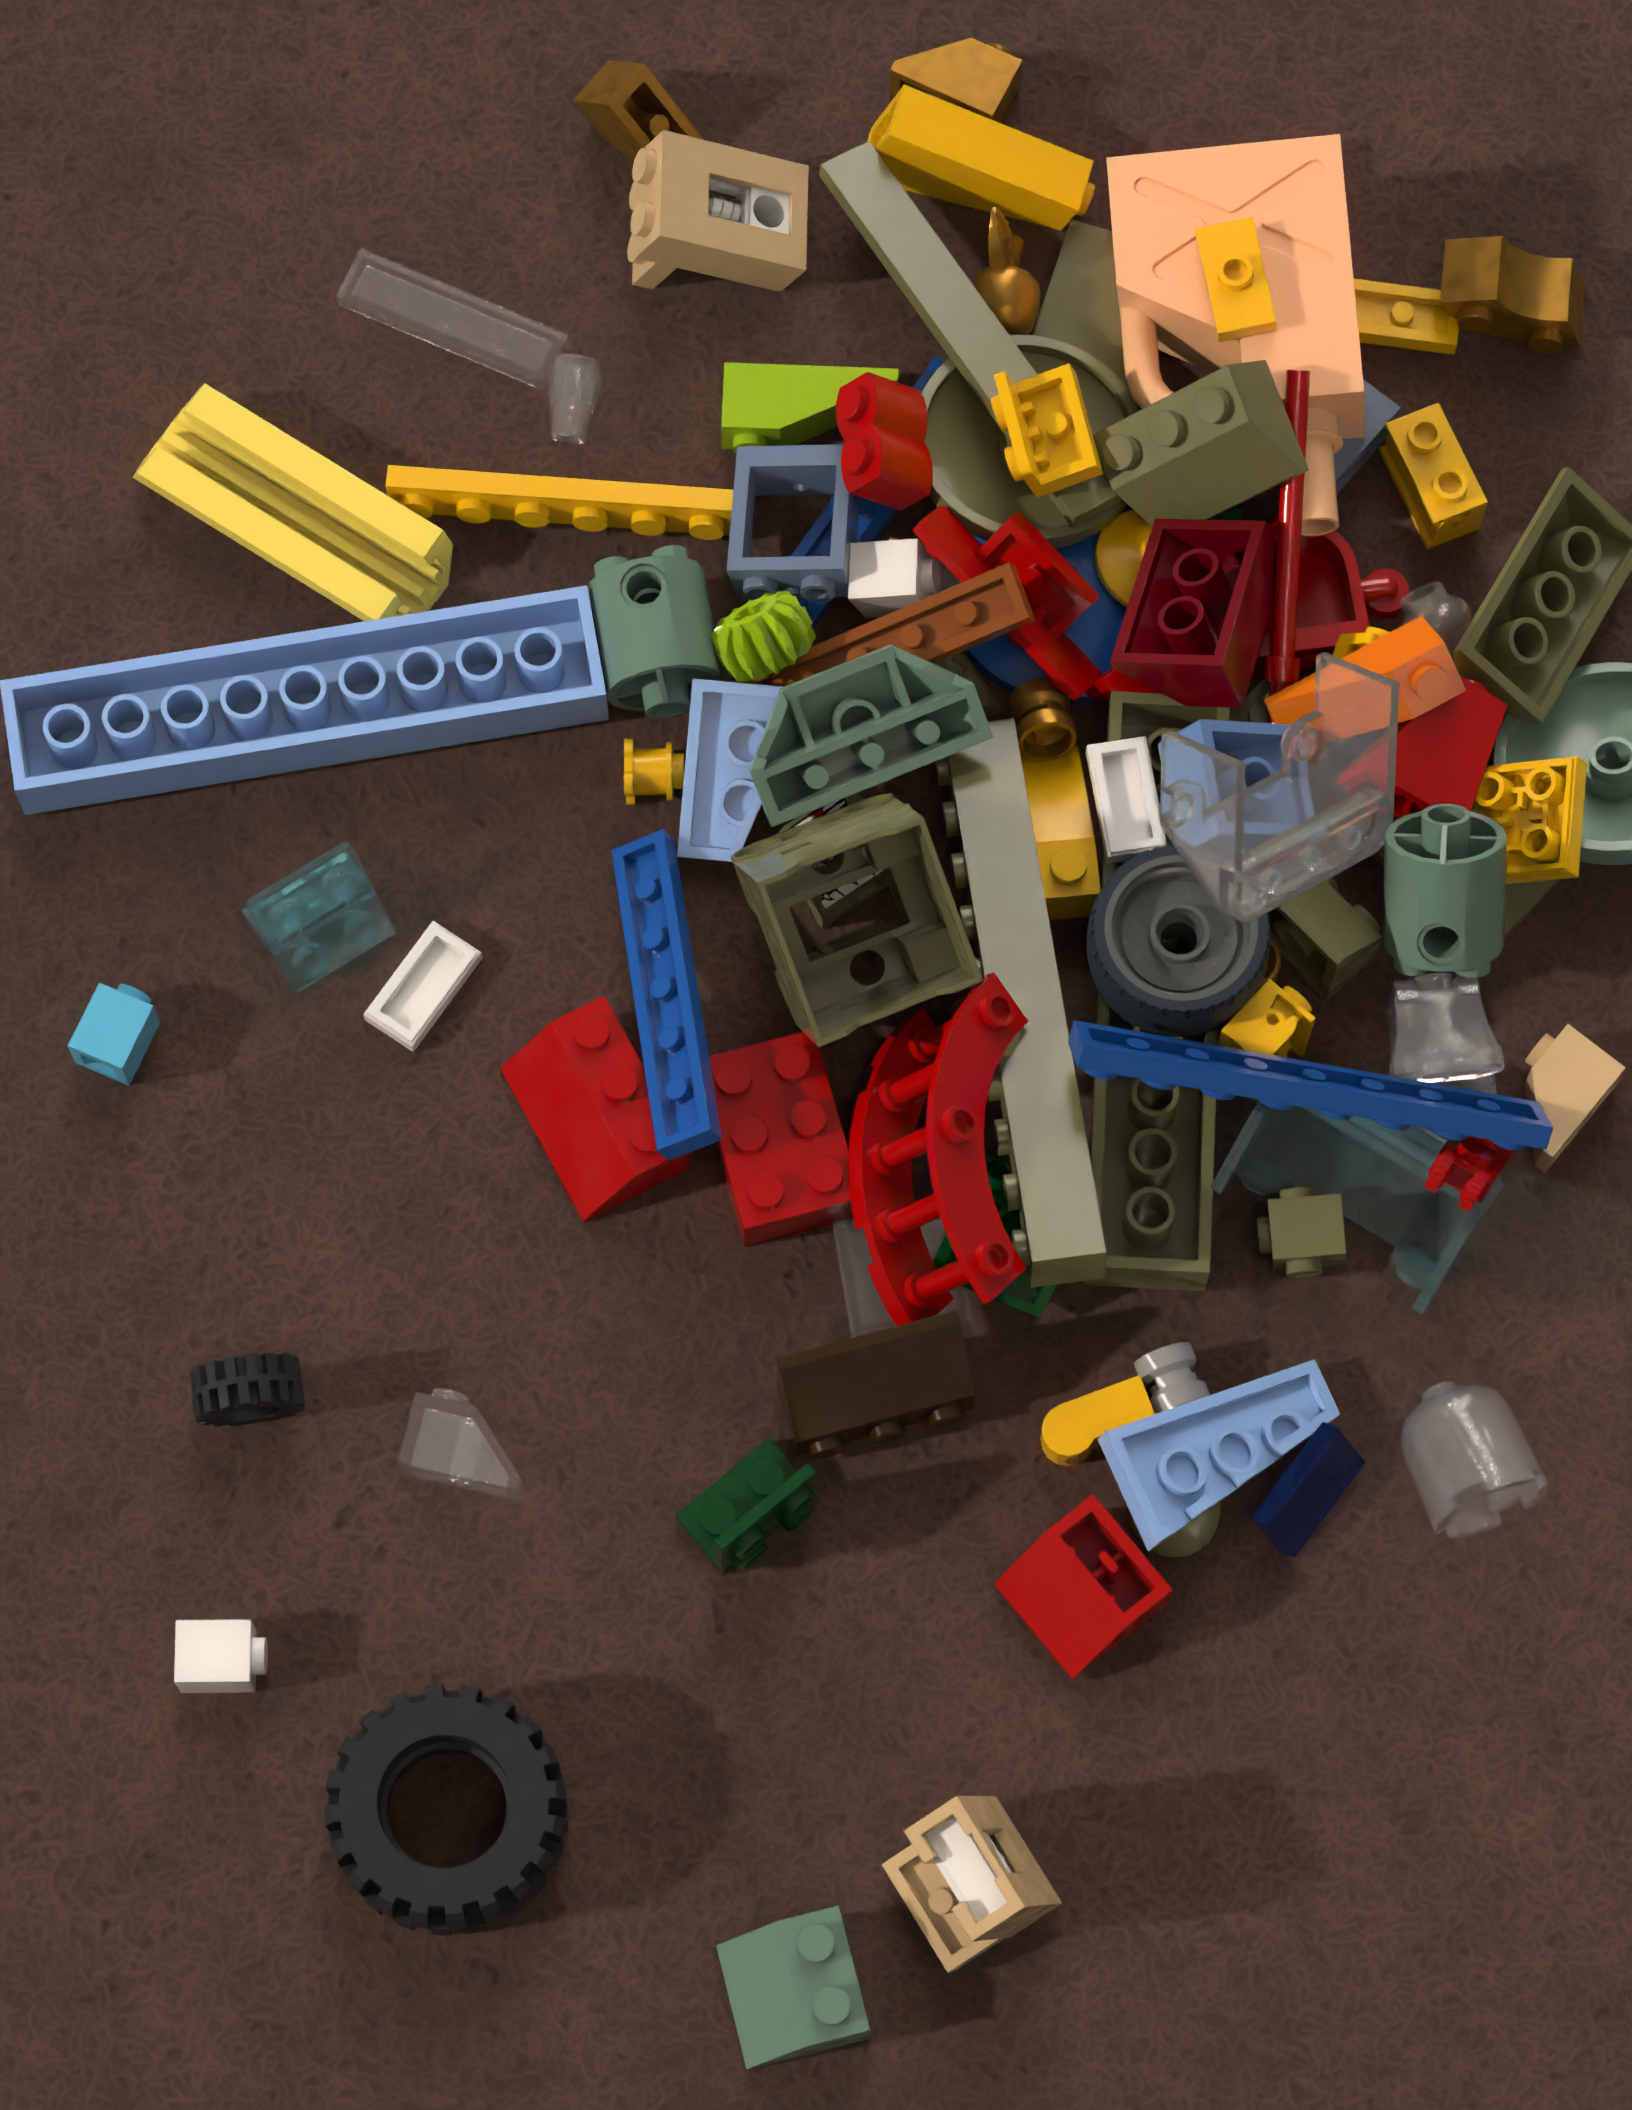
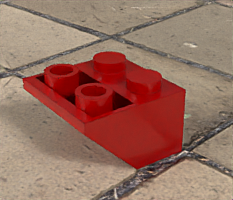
(1083, 1587)

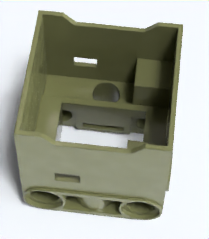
(915, 954)

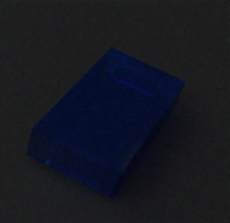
(1308, 1489)

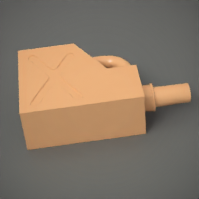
(1306, 252)

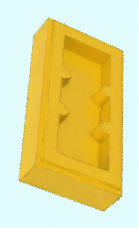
(1235, 279)

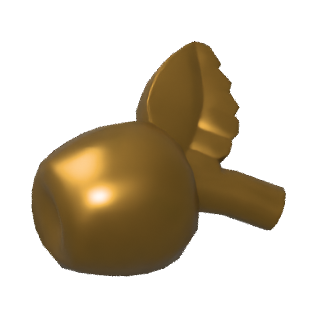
(1004, 286)

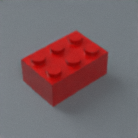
(780, 1139)

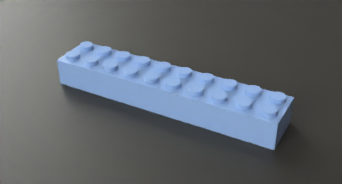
(303, 700)

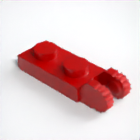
(1469, 1167)

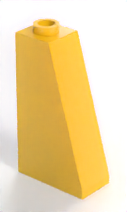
(979, 162)

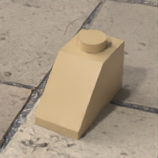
(1570, 1083)

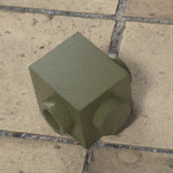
(1303, 1232)

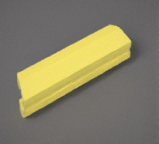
(298, 509)

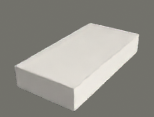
(1125, 798)
(423, 986)

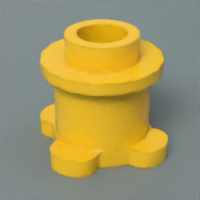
(651, 771)

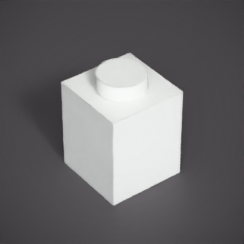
(891, 575)
(218, 1656)

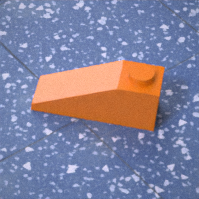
(1407, 655)

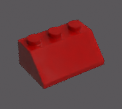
(591, 1109)

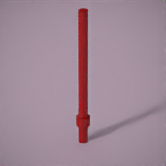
(1282, 667)

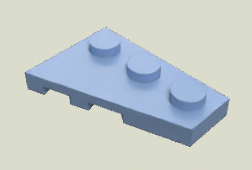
(717, 784)

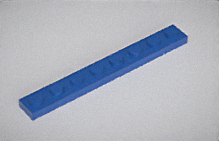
(1294, 1082)

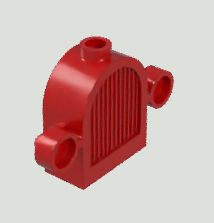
(1333, 597)

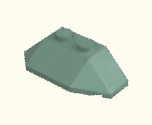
(861, 729)

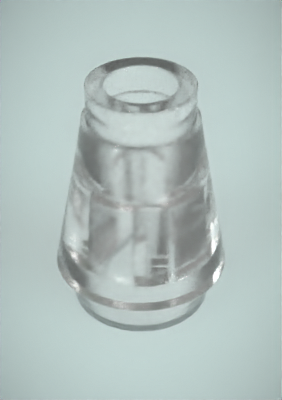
(573, 394)

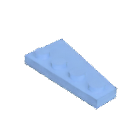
(1206, 1449)

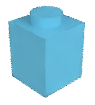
(115, 1032)

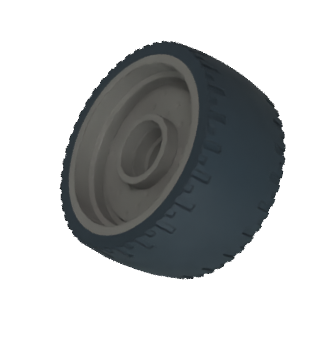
(1161, 990)

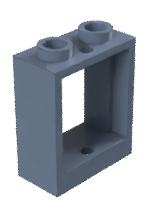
(790, 472)

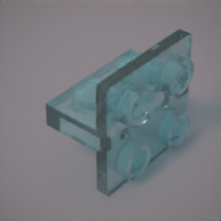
(319, 917)

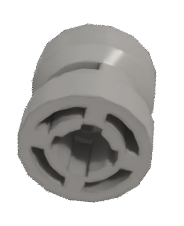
(1171, 1376)

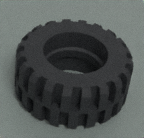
(426, 1727)

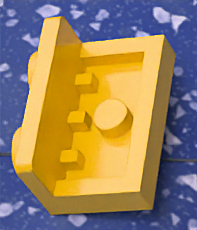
(1046, 430)

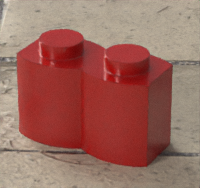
(884, 441)

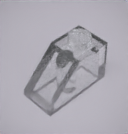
(455, 1447)

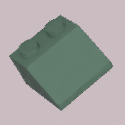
(793, 1988)

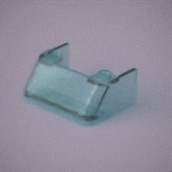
(1378, 1181)

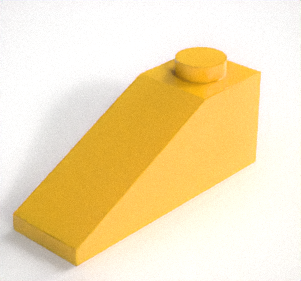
(1063, 834)

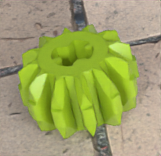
(763, 636)

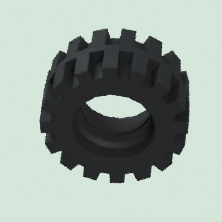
(247, 1389)

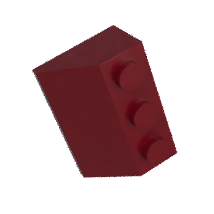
(1199, 610)

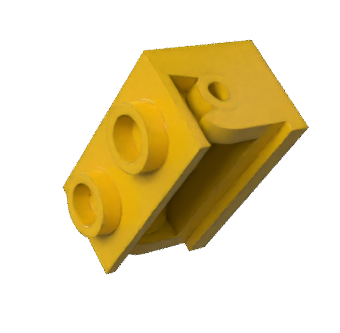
(1433, 476)
(1271, 1023)

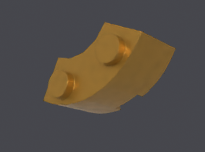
(1513, 293)

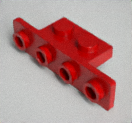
(1051, 585)

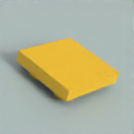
(1541, 815)

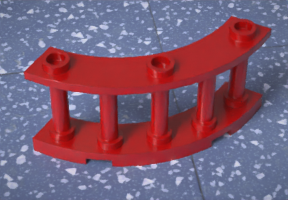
(955, 1071)

